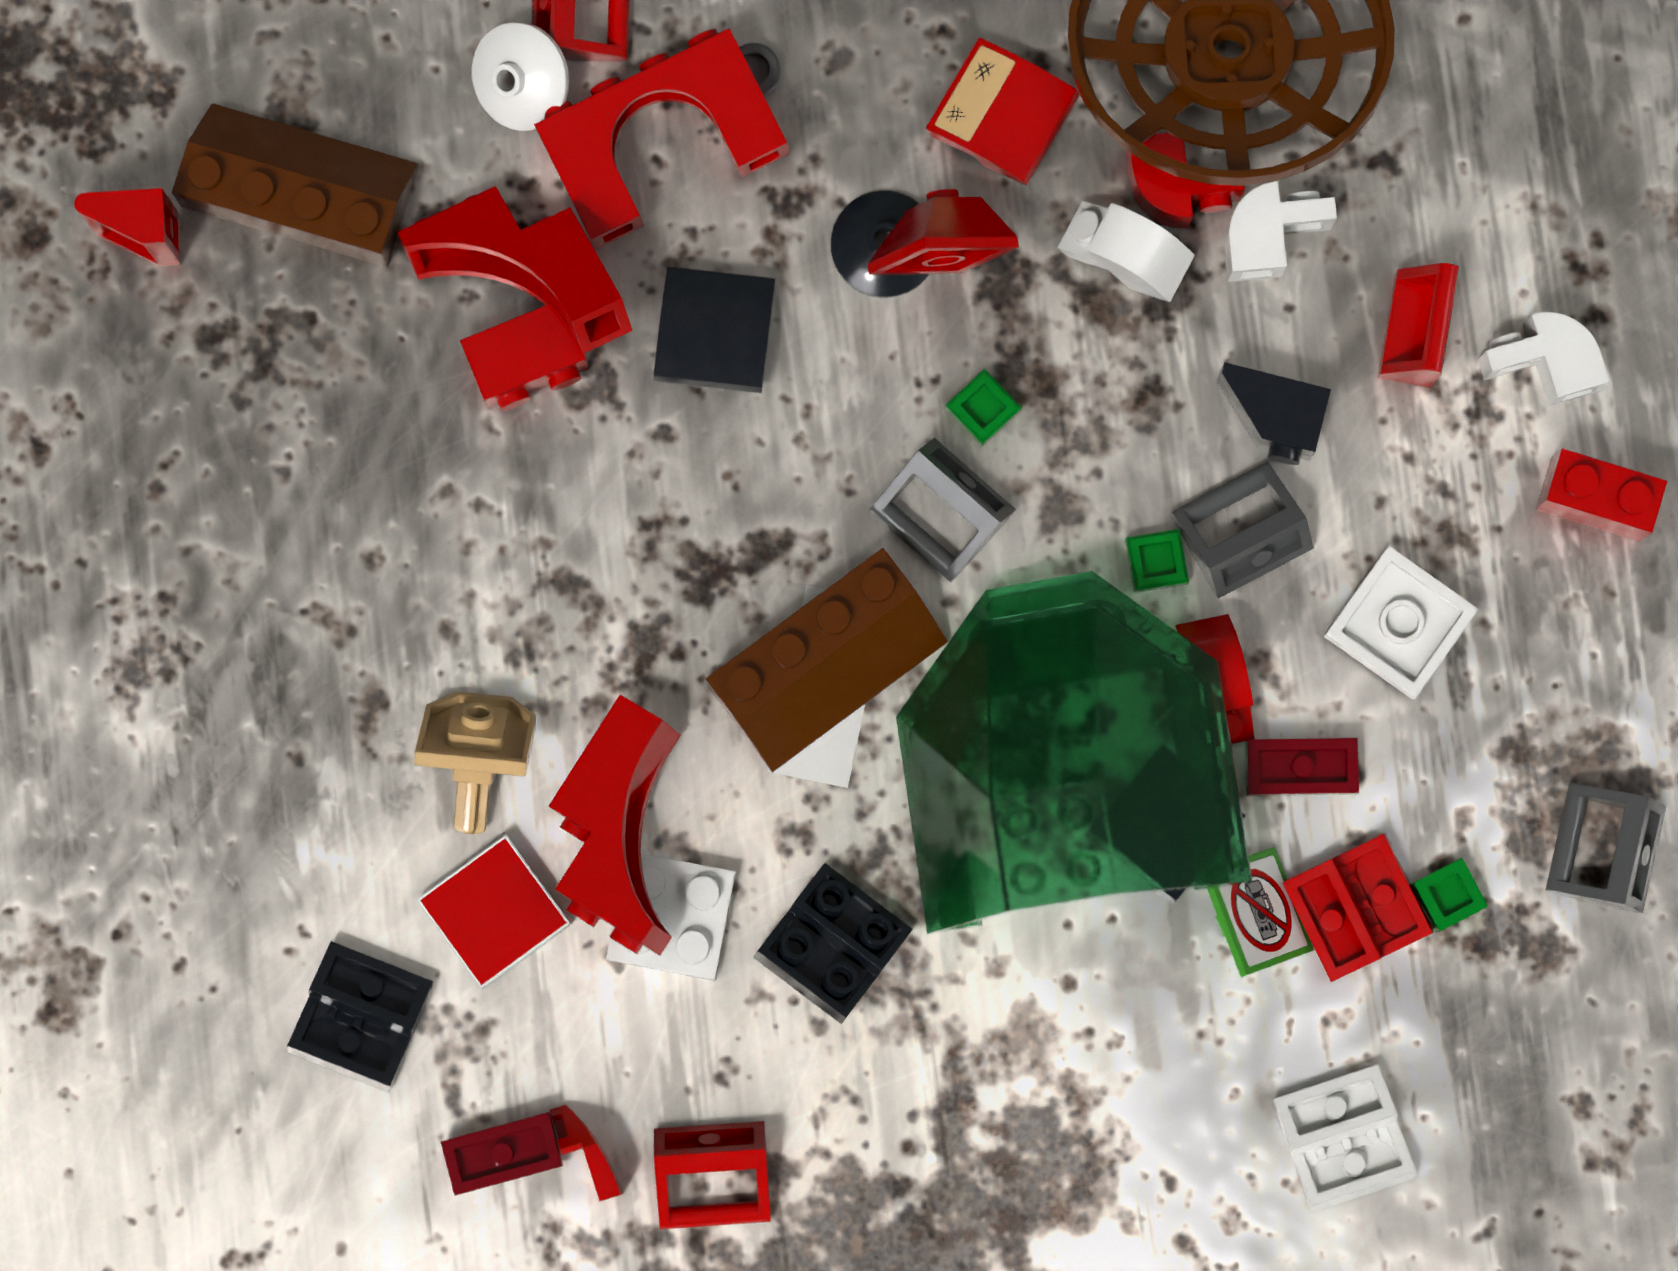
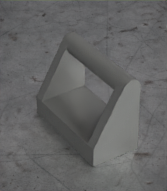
(959, 489)
(1253, 549)
(1633, 852)

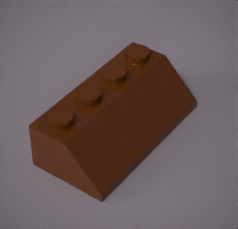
(295, 184)
(827, 660)

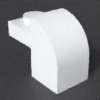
(1257, 229)
(1129, 247)
(1561, 351)

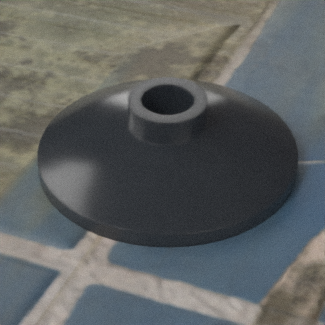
(855, 245)

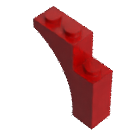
(545, 260)
(606, 810)

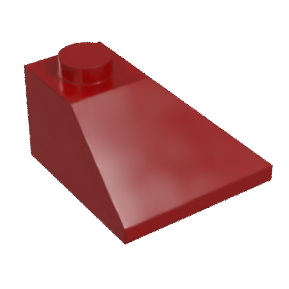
(943, 237)

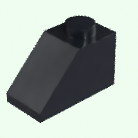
(1276, 411)

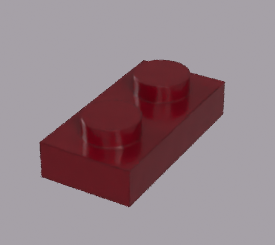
(1302, 767)
(501, 1153)

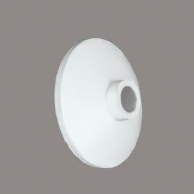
(538, 73)

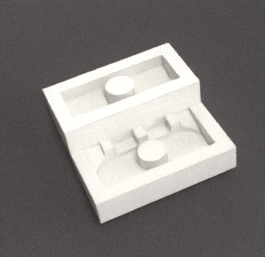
(1344, 1138)

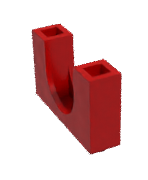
(704, 76)

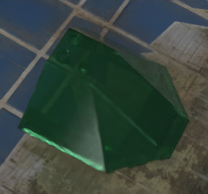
(1067, 757)

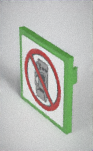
(1260, 917)

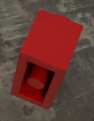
(523, 358)
(1601, 495)

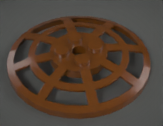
(1233, 82)

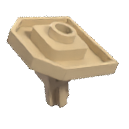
(476, 739)

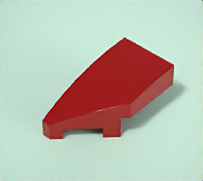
(574, 1136)

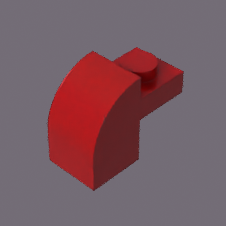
(1169, 197)
(1220, 640)

